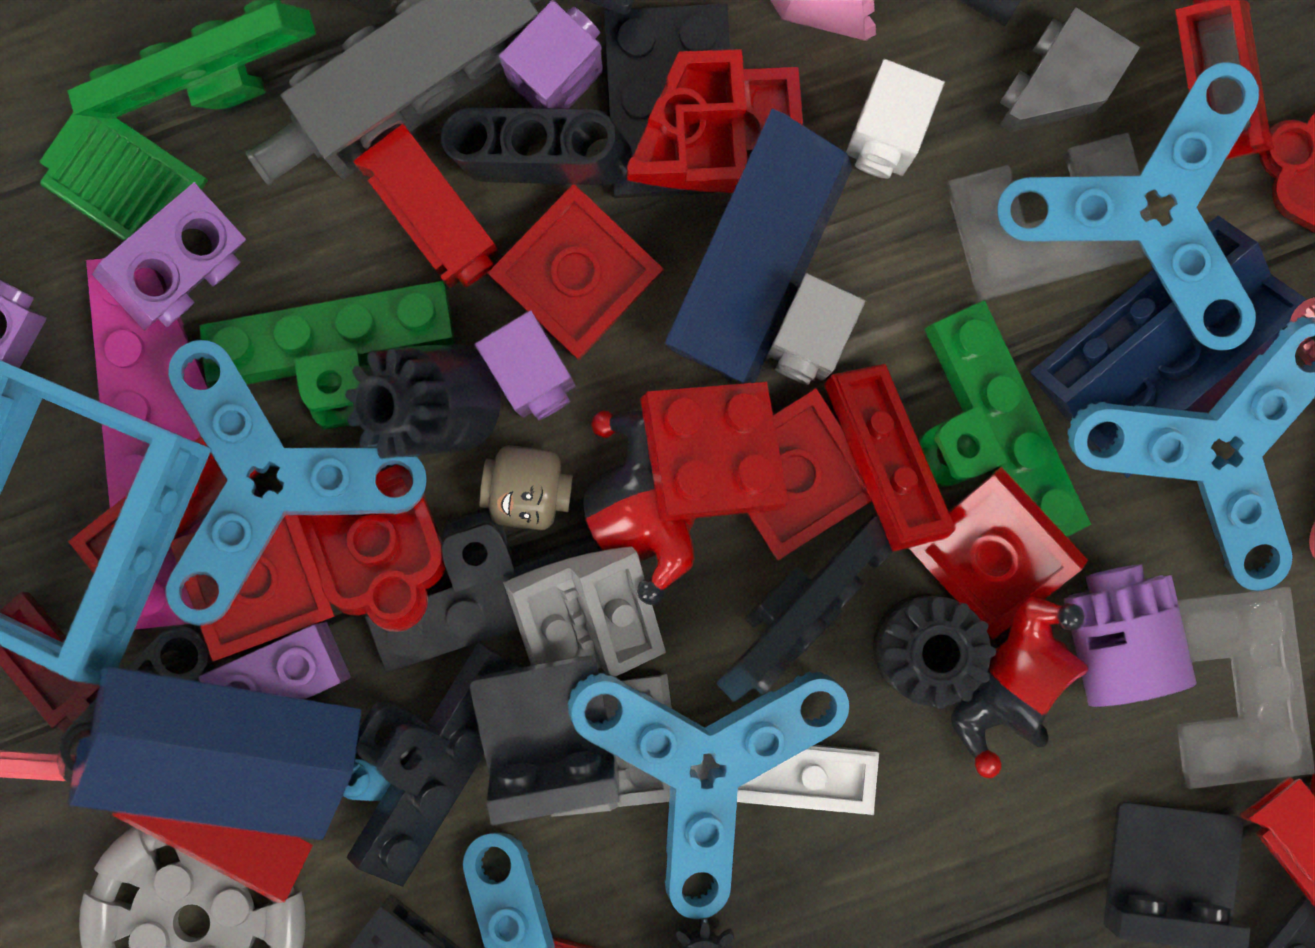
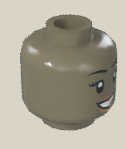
(525, 487)

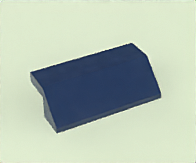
(760, 250)
(1146, 353)
(214, 755)

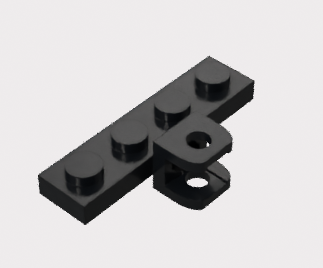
(475, 600)
(802, 609)
(425, 770)

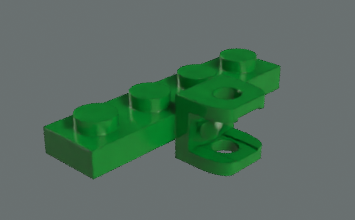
(206, 64)
(328, 340)
(998, 419)

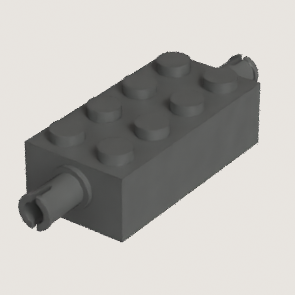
(391, 78)

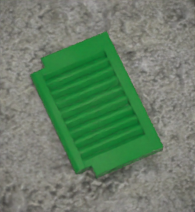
(113, 173)

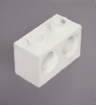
(893, 120)

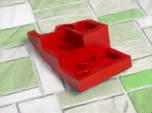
(711, 120)

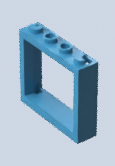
(136, 542)

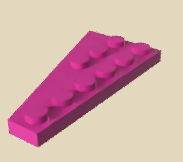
(136, 380)

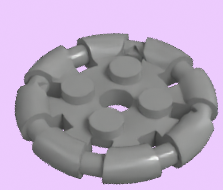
(163, 893)

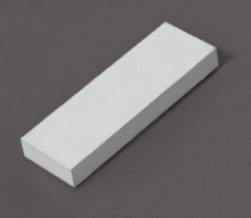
(814, 779)

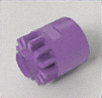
(1131, 638)

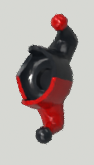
(625, 511)
(1023, 681)

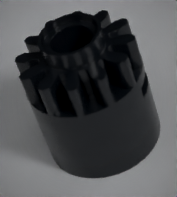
(424, 400)
(900, 645)

